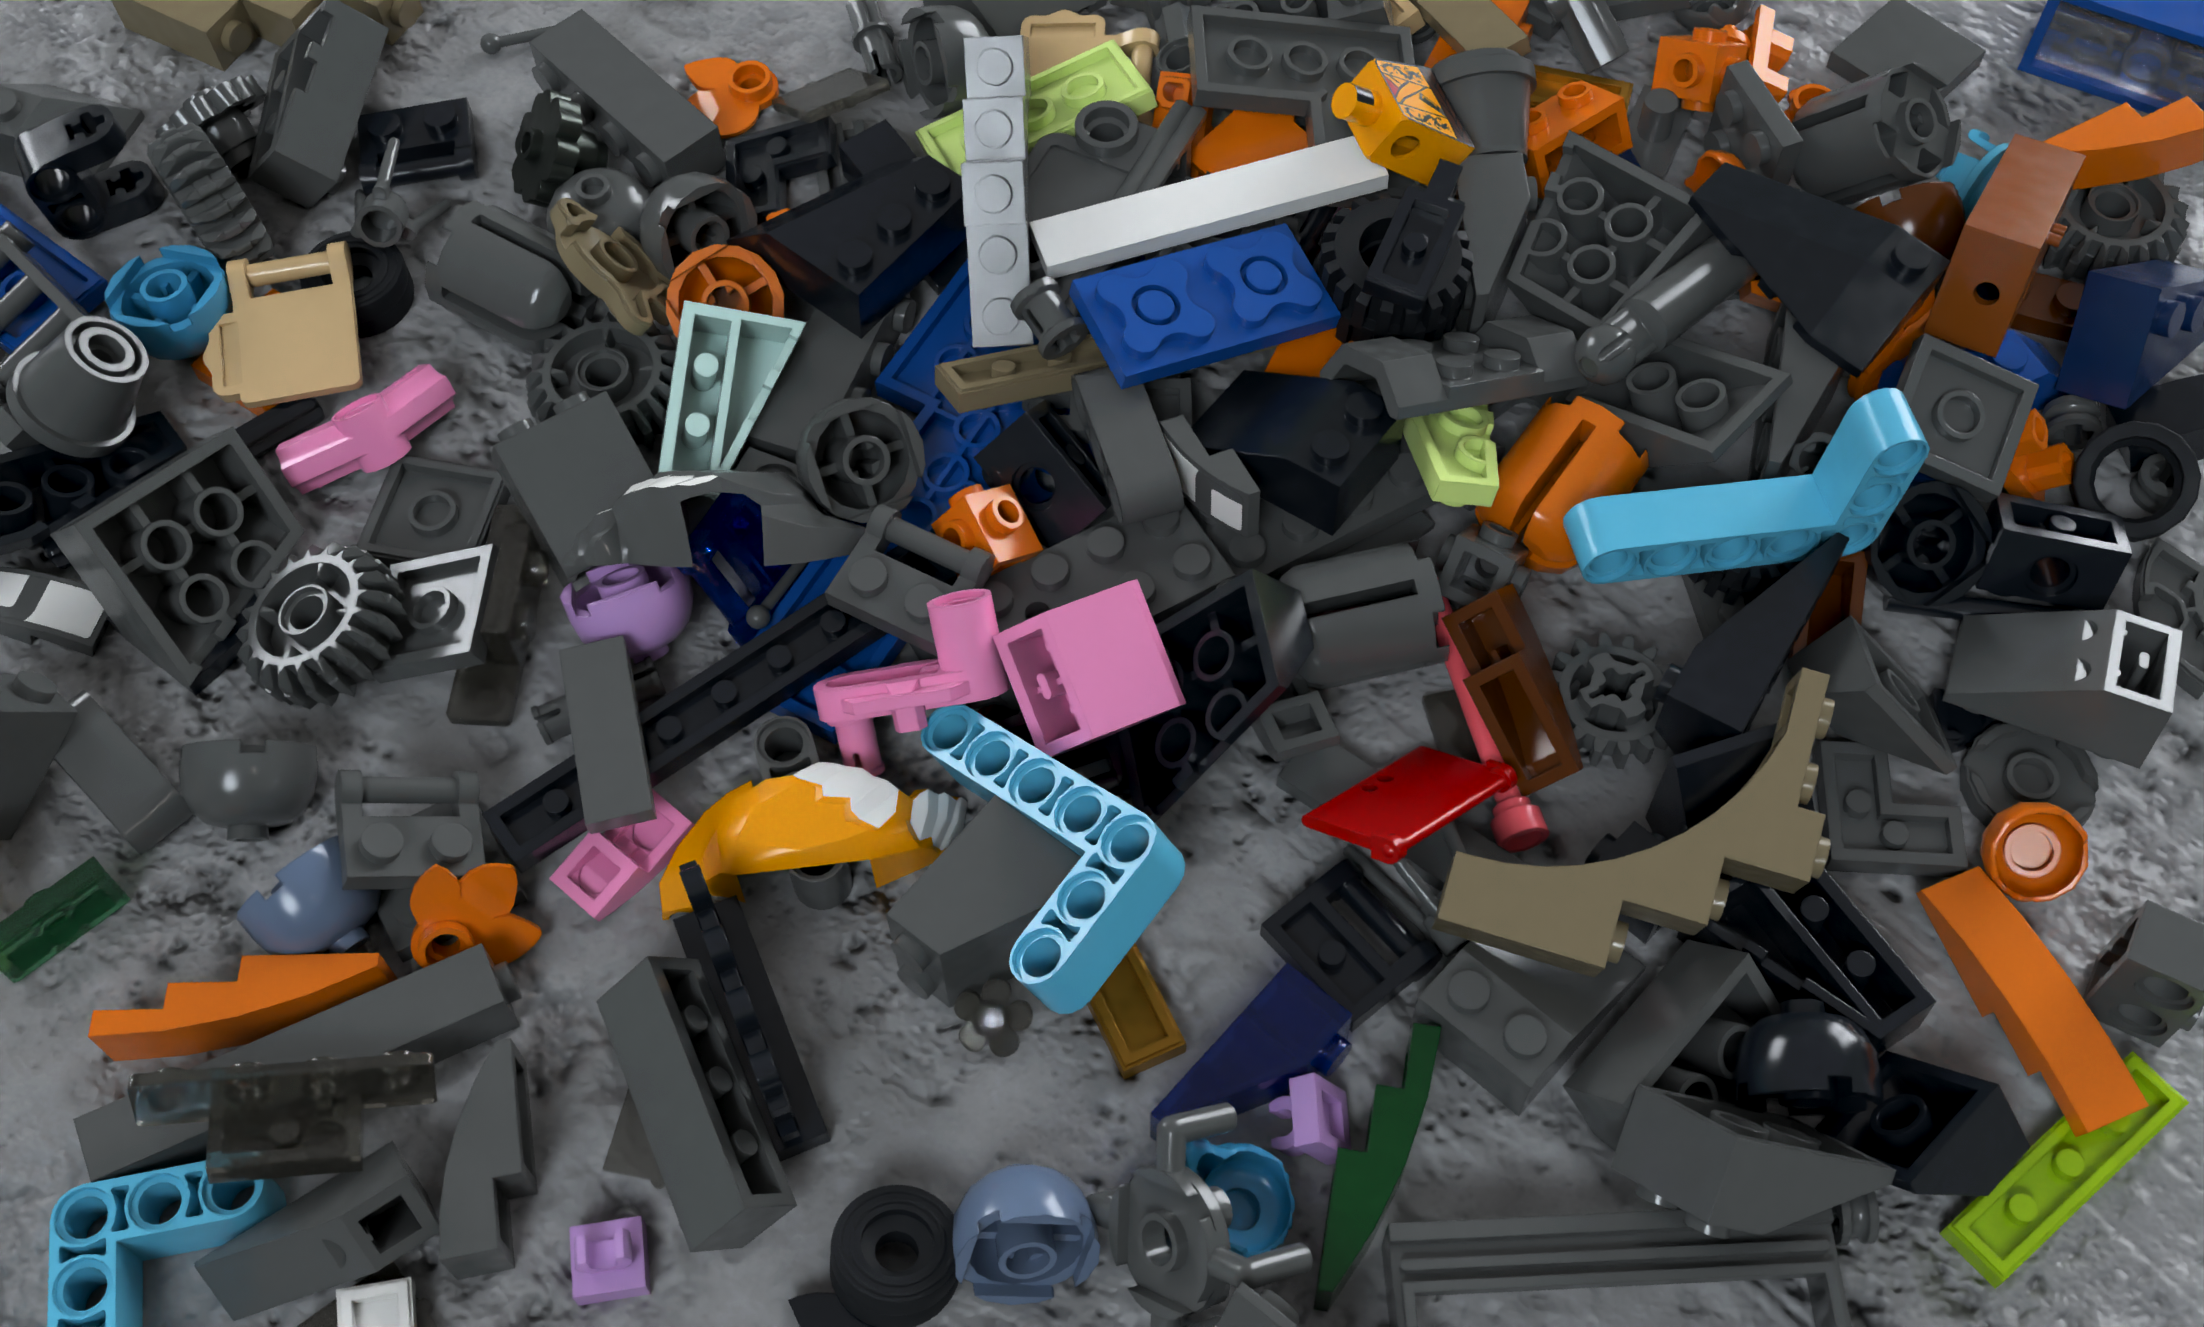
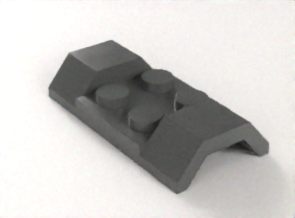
(1464, 369)

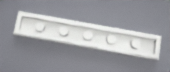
(1204, 206)

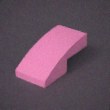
(617, 864)

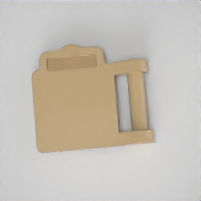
(1068, 34)
(287, 341)

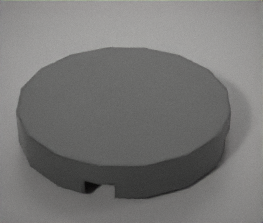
(2018, 766)

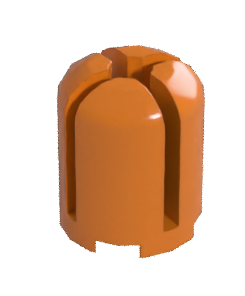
(1554, 465)

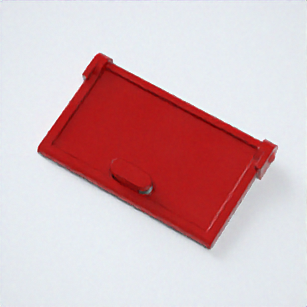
(1409, 801)

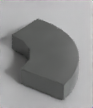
(2171, 592)

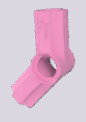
(367, 431)

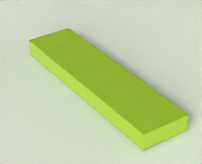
(2056, 1181)

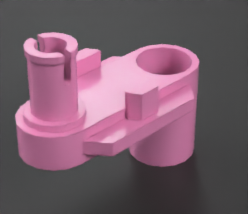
(964, 673)

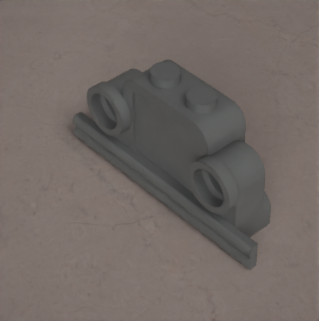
(1106, 162)

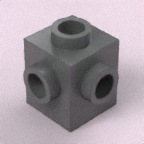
(1462, 574)

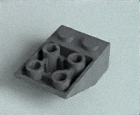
(2070, 677)

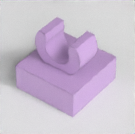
(1317, 1117)
(609, 1260)

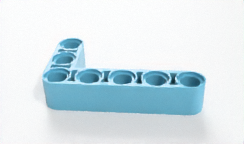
(1758, 520)
(1110, 892)
(134, 1236)

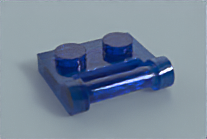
(735, 531)

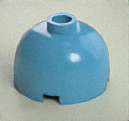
(171, 300)

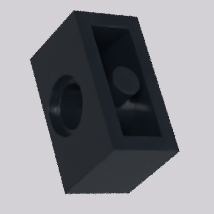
(1046, 442)
(2053, 553)

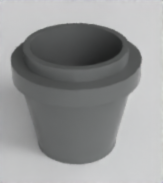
(1490, 97)
(80, 388)

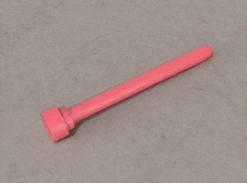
(1516, 821)

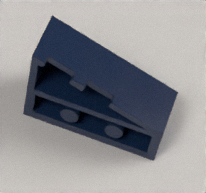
(2132, 330)

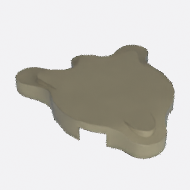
(611, 267)

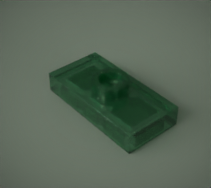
(57, 918)

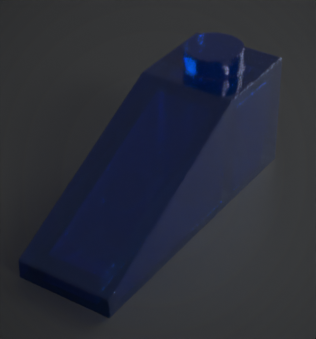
(1279, 1036)

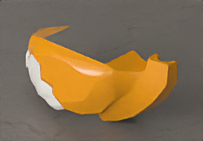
(813, 820)

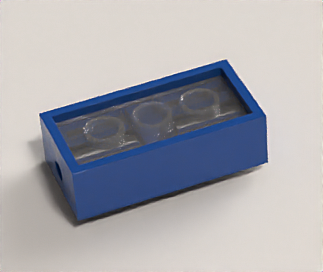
(2122, 49)

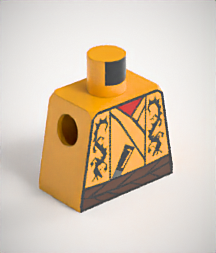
(1402, 118)

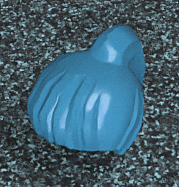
(1255, 1188)

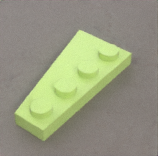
(1455, 455)

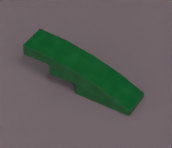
(1368, 1180)

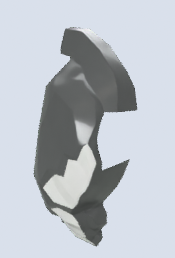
(651, 530)

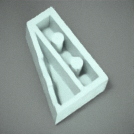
(721, 383)

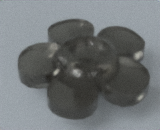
(992, 1018)

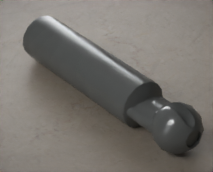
(1661, 312)

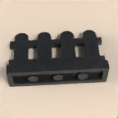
(752, 1016)

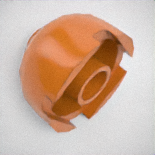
(724, 278)

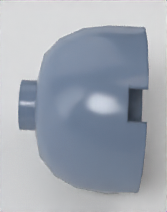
(310, 908)
(1023, 1234)

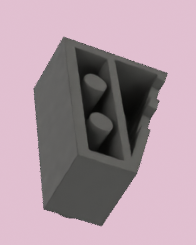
(315, 102)

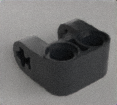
(59, 181)

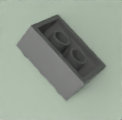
(1674, 1036)

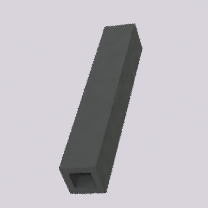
(430, 1011)

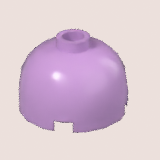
(633, 601)

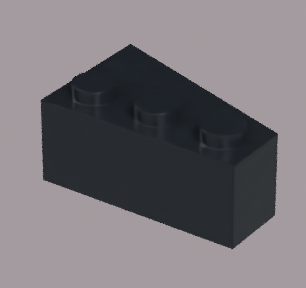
(1823, 951)

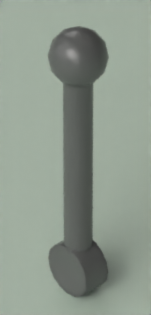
(492, 43)
(759, 615)

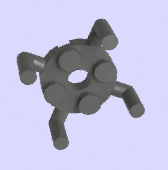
(1197, 1263)

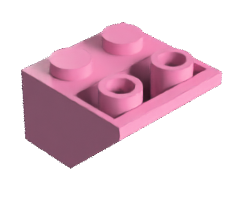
(1089, 669)

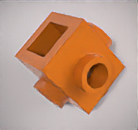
(1696, 66)
(991, 522)

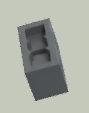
(2150, 975)

